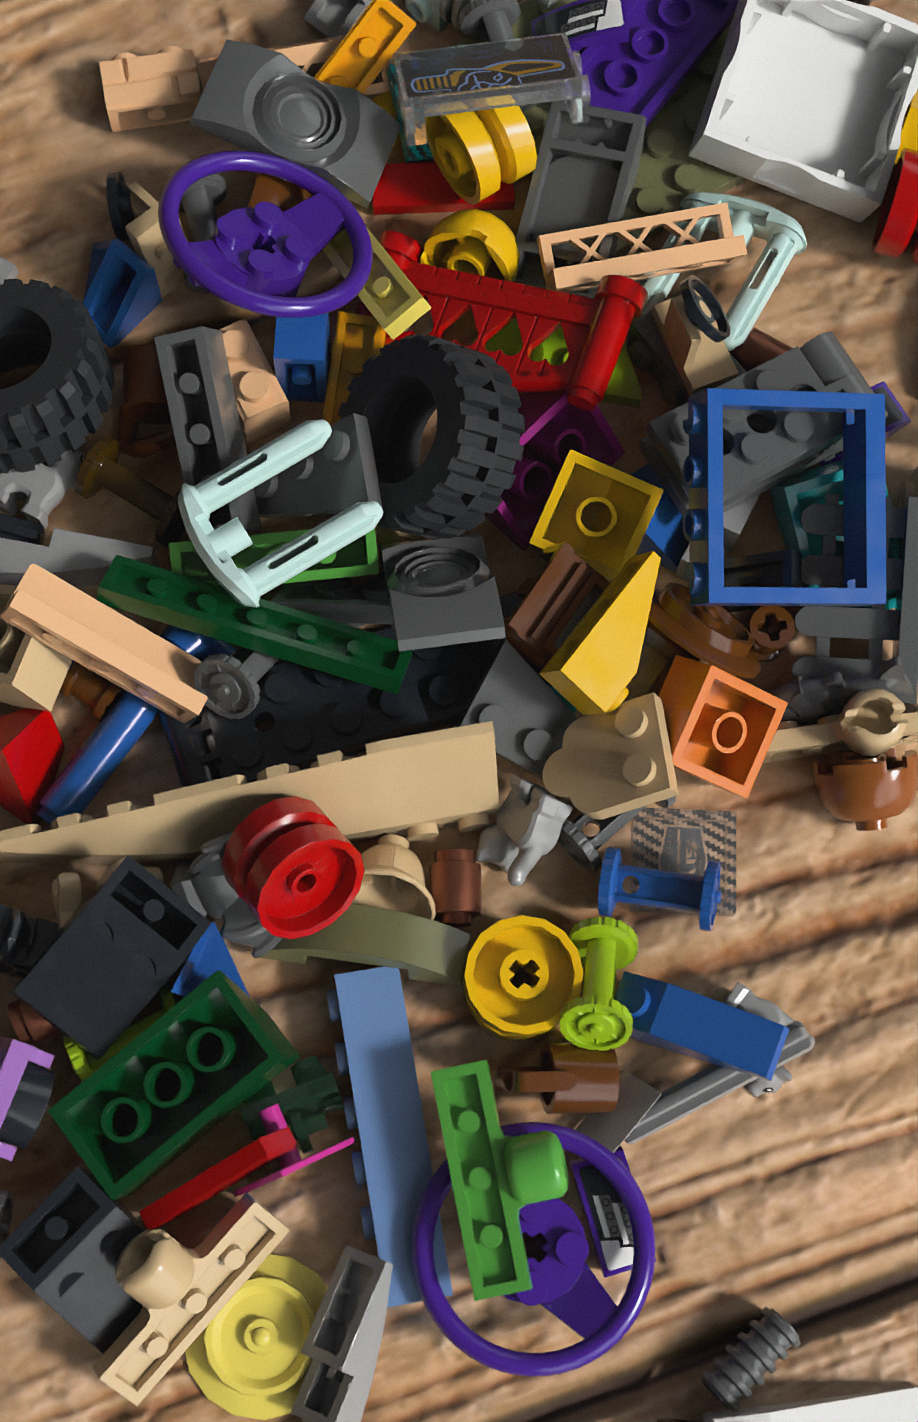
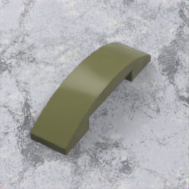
(386, 939)

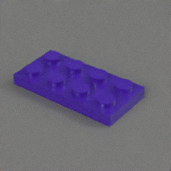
(661, 52)

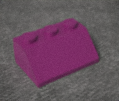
(550, 433)

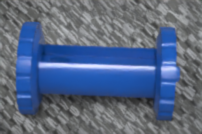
(660, 888)

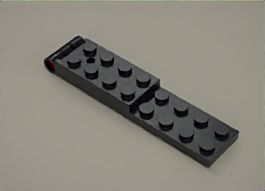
(329, 713)

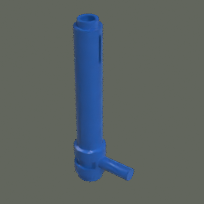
(115, 737)

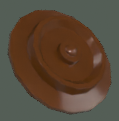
(704, 631)

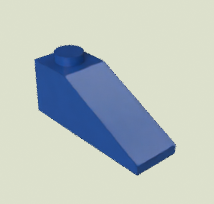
(701, 1026)

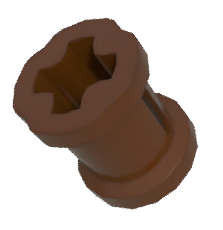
(774, 620)
(90, 690)

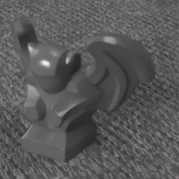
(205, 889)

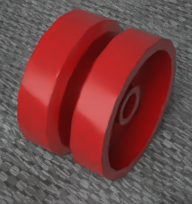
(899, 210)
(292, 867)

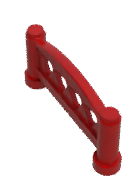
(591, 326)

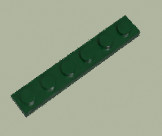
(265, 629)

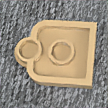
(614, 760)

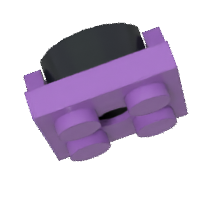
(23, 1093)

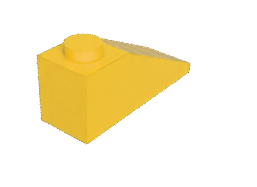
(607, 642)

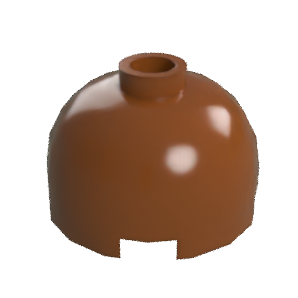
(867, 786)

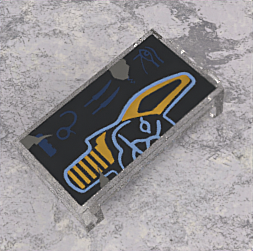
(488, 78)

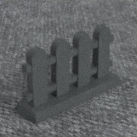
(861, 623)

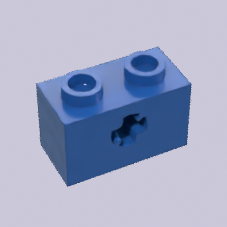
(303, 357)

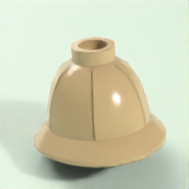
(394, 879)

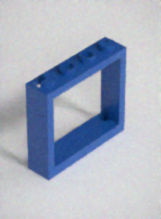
(862, 498)

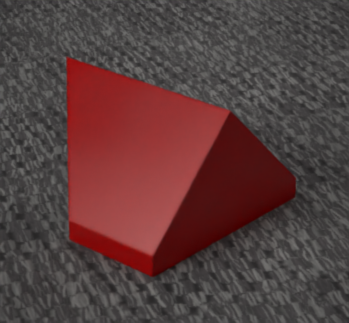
(28, 760)

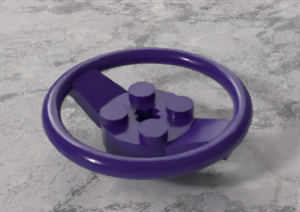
(261, 251)
(560, 1276)

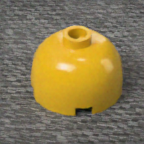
(473, 244)

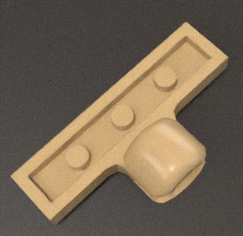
(866, 725)
(182, 1292)

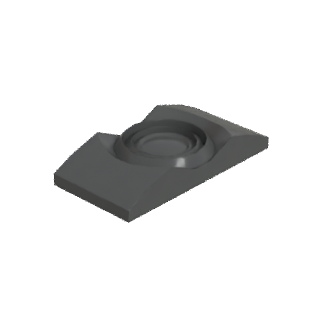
(279, 110)
(578, 183)
(441, 592)

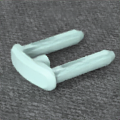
(749, 219)
(292, 558)

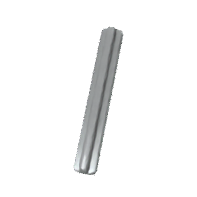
(710, 1086)

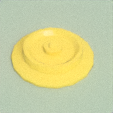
(252, 1347)

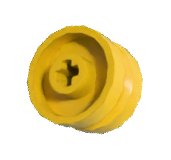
(481, 149)
(527, 947)

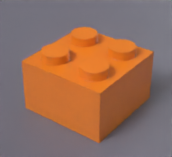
(718, 724)

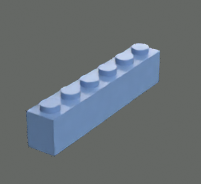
(389, 1120)

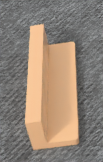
(105, 642)

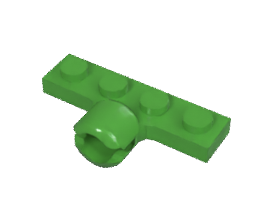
(493, 1177)

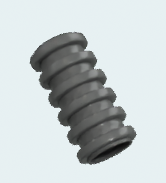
(750, 1358)

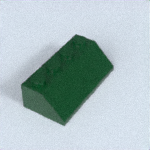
(172, 1085)

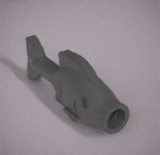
(828, 695)

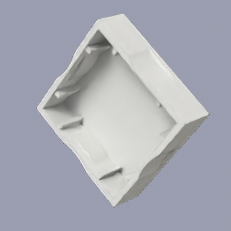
(811, 100)

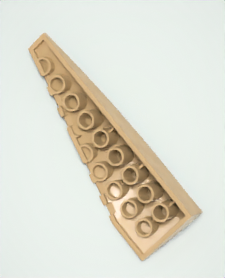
(396, 789)

